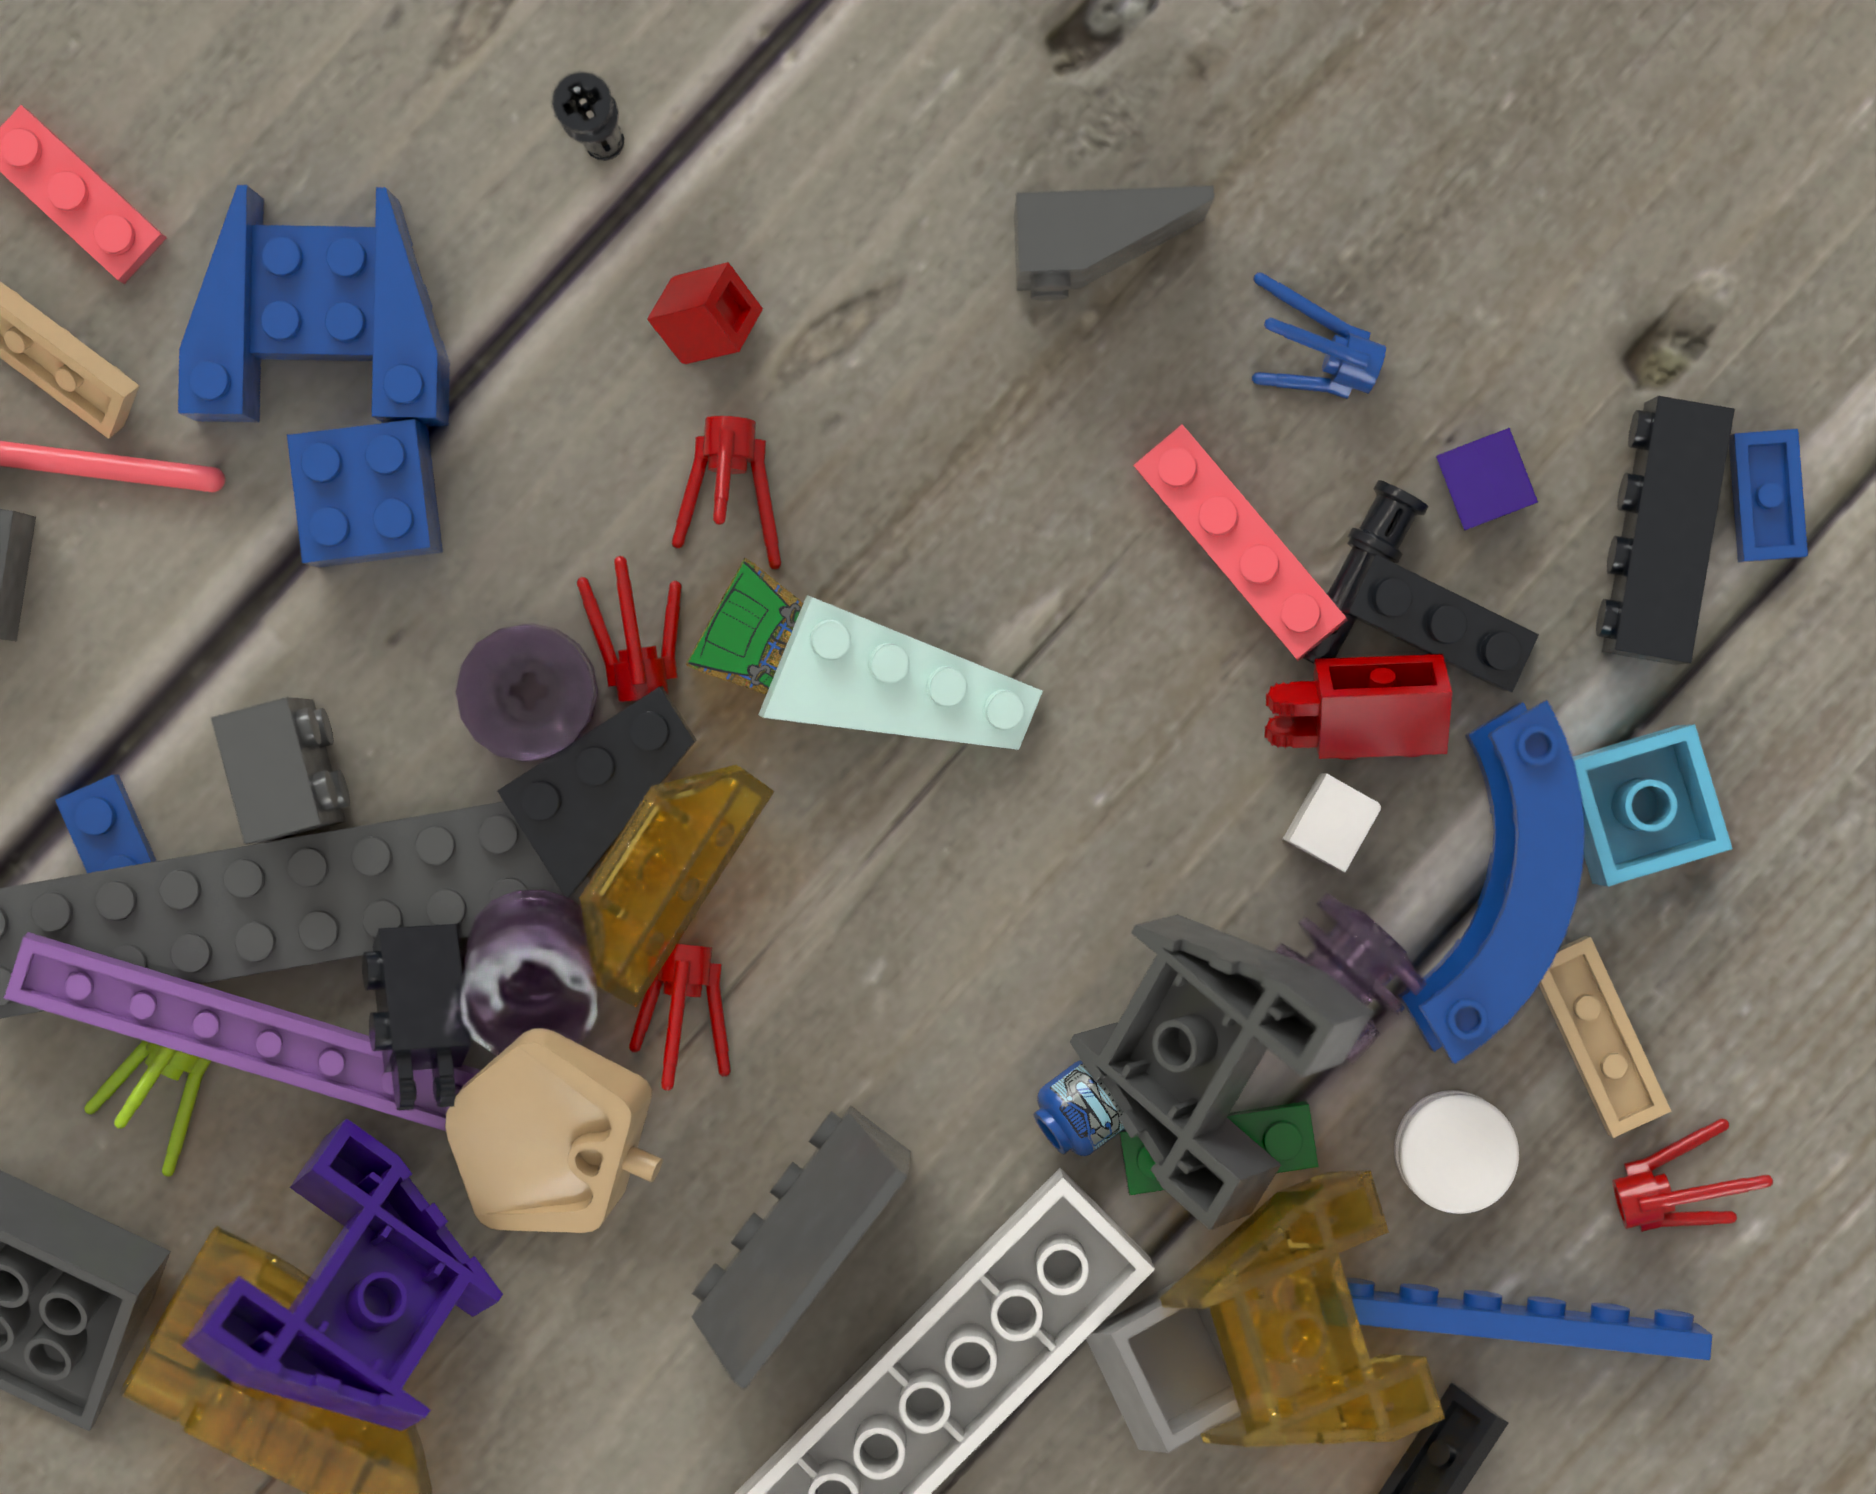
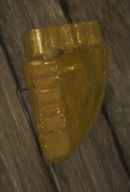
(277, 1435)

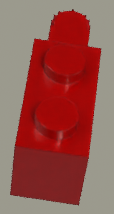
(1365, 708)

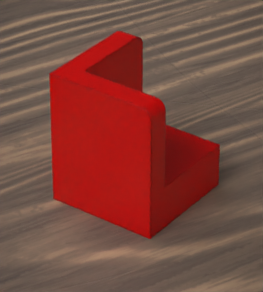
(705, 313)

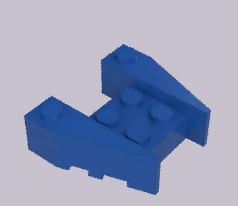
(312, 298)

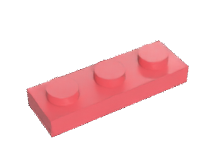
(75, 196)

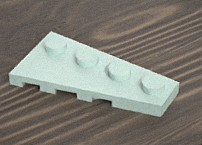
(882, 681)

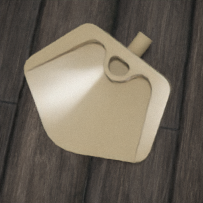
(549, 1136)

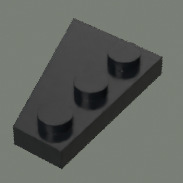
(590, 789)

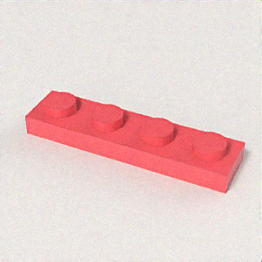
(1240, 542)

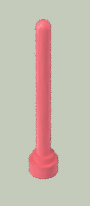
(111, 467)

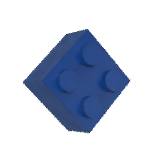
(364, 493)

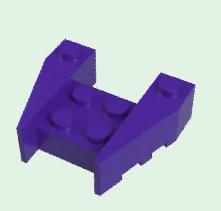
(366, 1304)

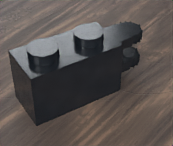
(418, 1008)

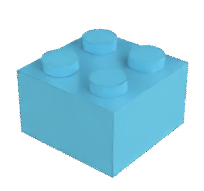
(1648, 806)

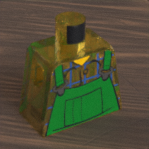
(747, 630)

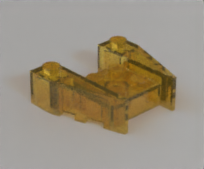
(1294, 1327)

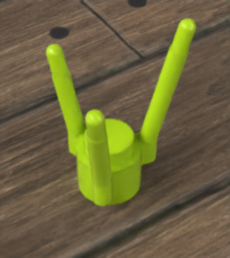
(159, 1061)

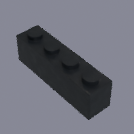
(1666, 530)

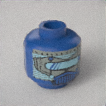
(1077, 1112)

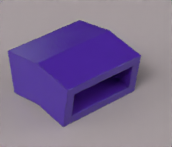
(1486, 479)

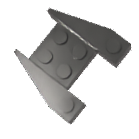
(1194, 1044)

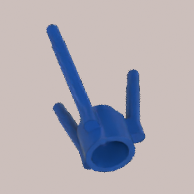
(1349, 358)

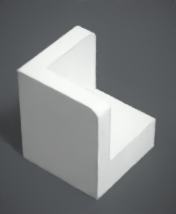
(1332, 822)

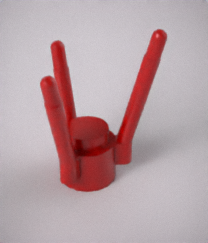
(728, 446)
(639, 666)
(683, 977)
(1649, 1201)

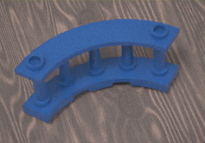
(1526, 888)

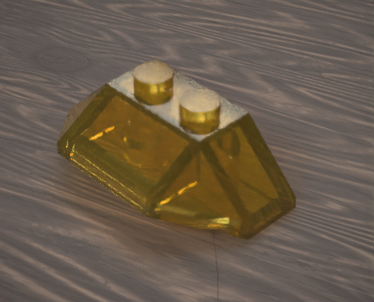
(664, 873)

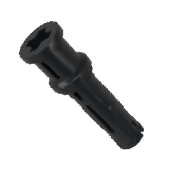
(576, 121)
(1378, 534)

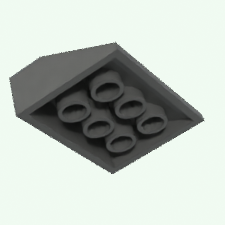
(799, 1241)
(68, 1300)

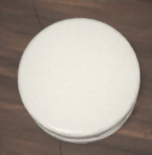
(1456, 1151)

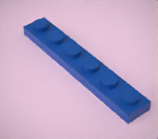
(1540, 1321)

